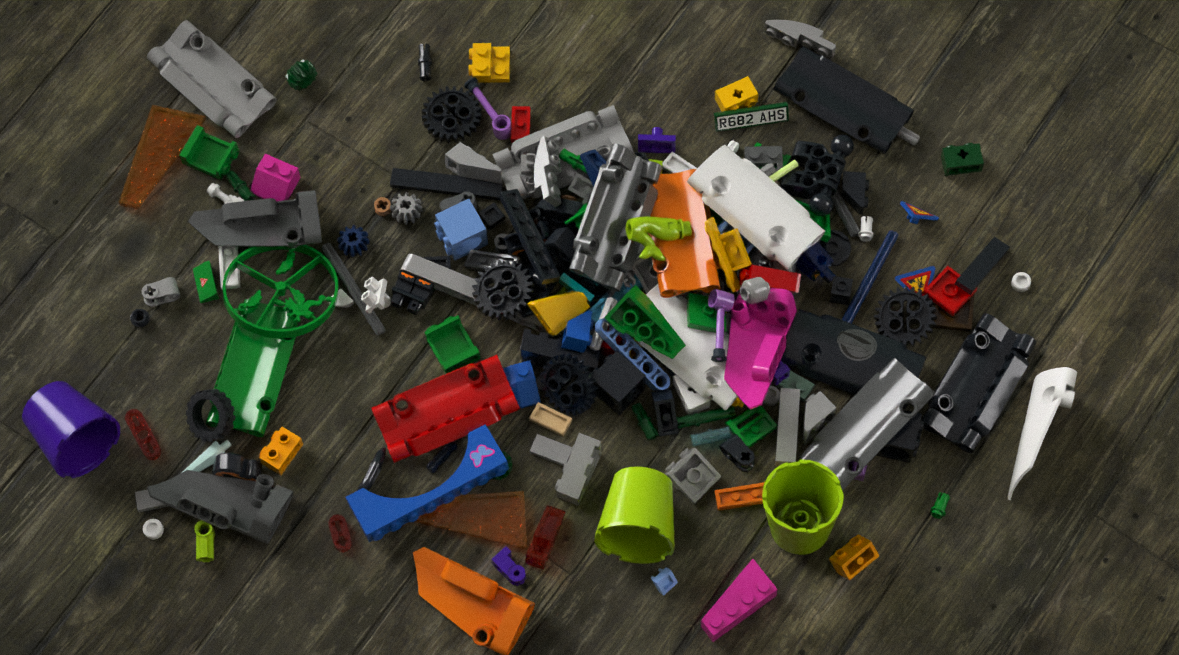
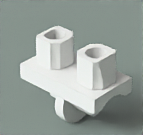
(375, 295)

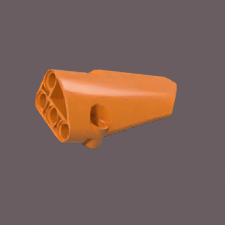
(472, 601)

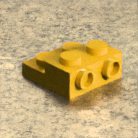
(489, 63)

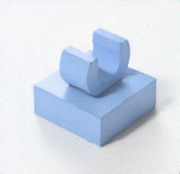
(664, 580)

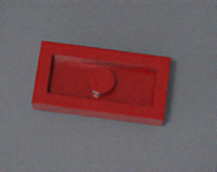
(520, 122)

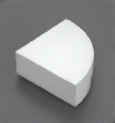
(343, 299)

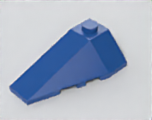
(523, 383)

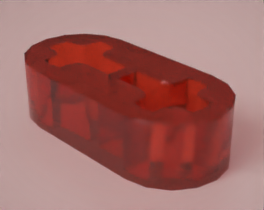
(344, 531)

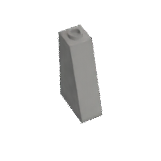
(787, 426)

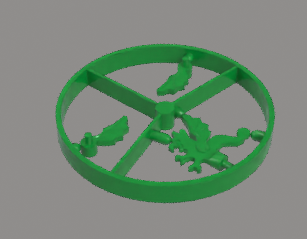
(298, 309)

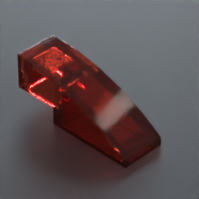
(544, 537)

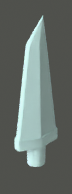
(207, 458)

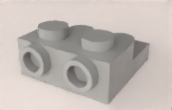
(692, 474)

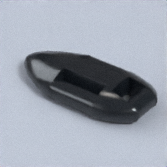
(373, 470)

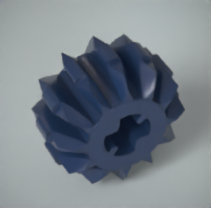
(353, 247)

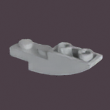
(794, 32)
(545, 171)

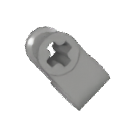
(163, 292)

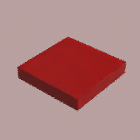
(946, 293)

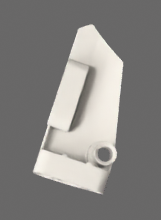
(1048, 392)

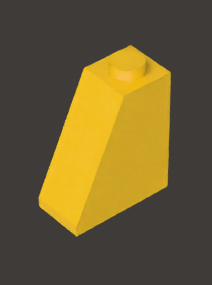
(558, 309)

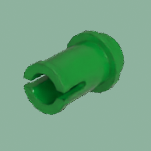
(938, 510)

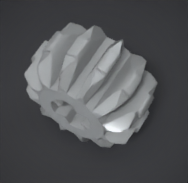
(399, 208)

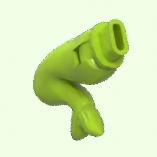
(662, 228)

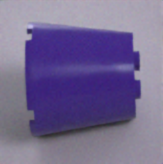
(70, 429)

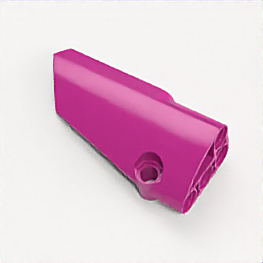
(757, 344)

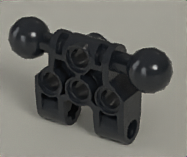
(821, 172)

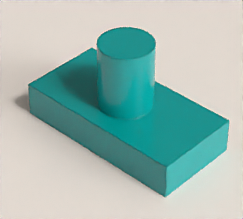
(572, 285)

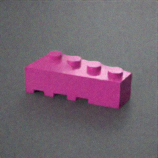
(740, 600)

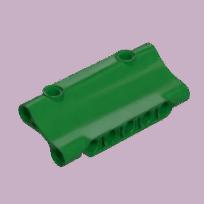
(254, 370)

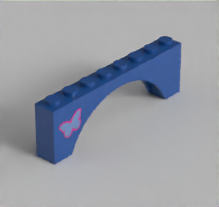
(382, 514)

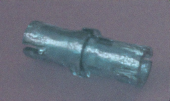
(710, 436)

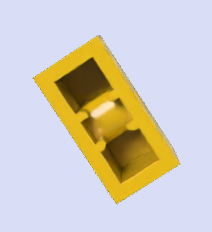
(737, 95)

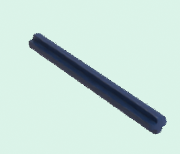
(870, 276)

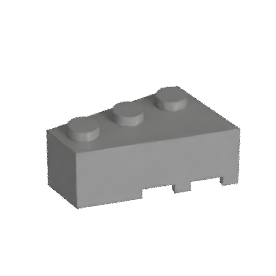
(578, 469)

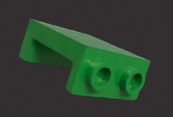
(208, 153)
(451, 344)

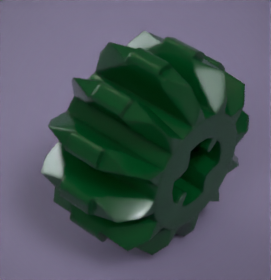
(301, 74)

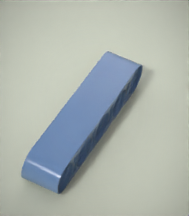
(641, 356)

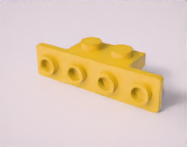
(730, 252)

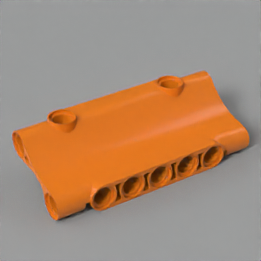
(689, 260)

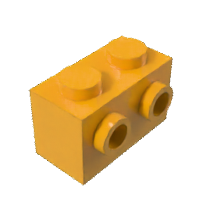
(281, 450)
(854, 557)

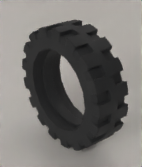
(195, 419)

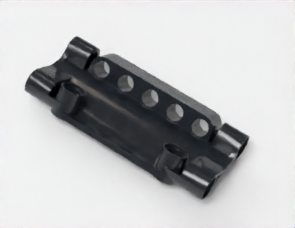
(844, 99)
(978, 383)

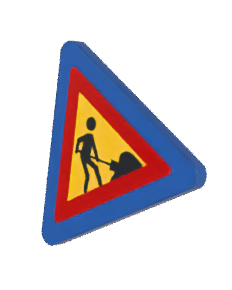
(915, 213)
(919, 279)

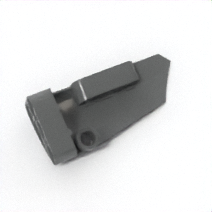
(227, 502)

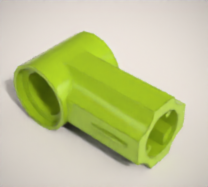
(204, 542)

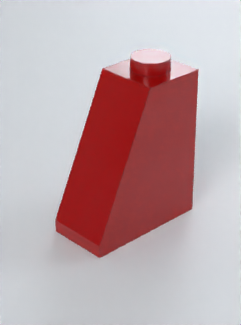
(775, 277)

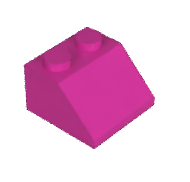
(274, 179)

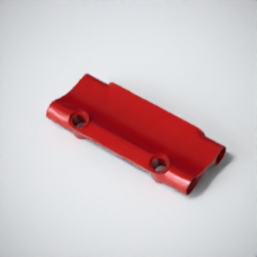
(445, 409)

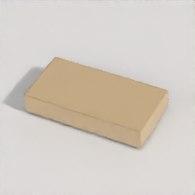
(550, 419)

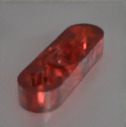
(143, 426)

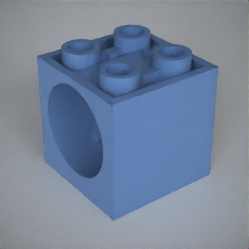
(460, 229)

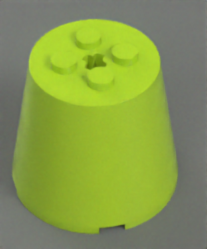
(802, 505)
(638, 517)

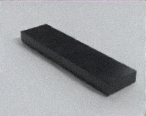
(982, 265)

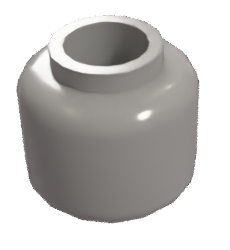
(754, 290)

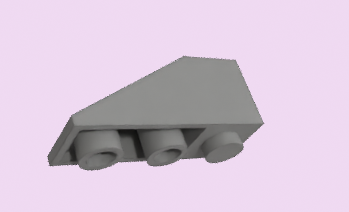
(469, 164)

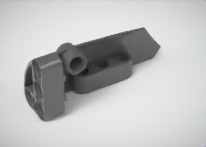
(262, 222)

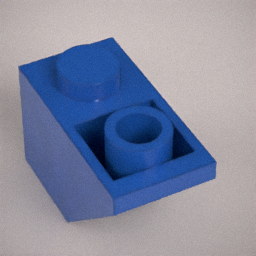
(577, 332)

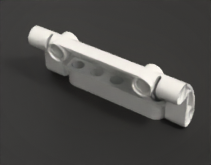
(755, 206)
(694, 361)

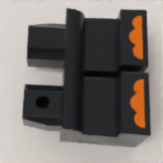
(413, 291)

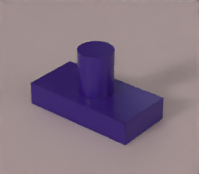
(656, 142)

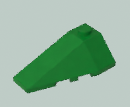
(642, 320)

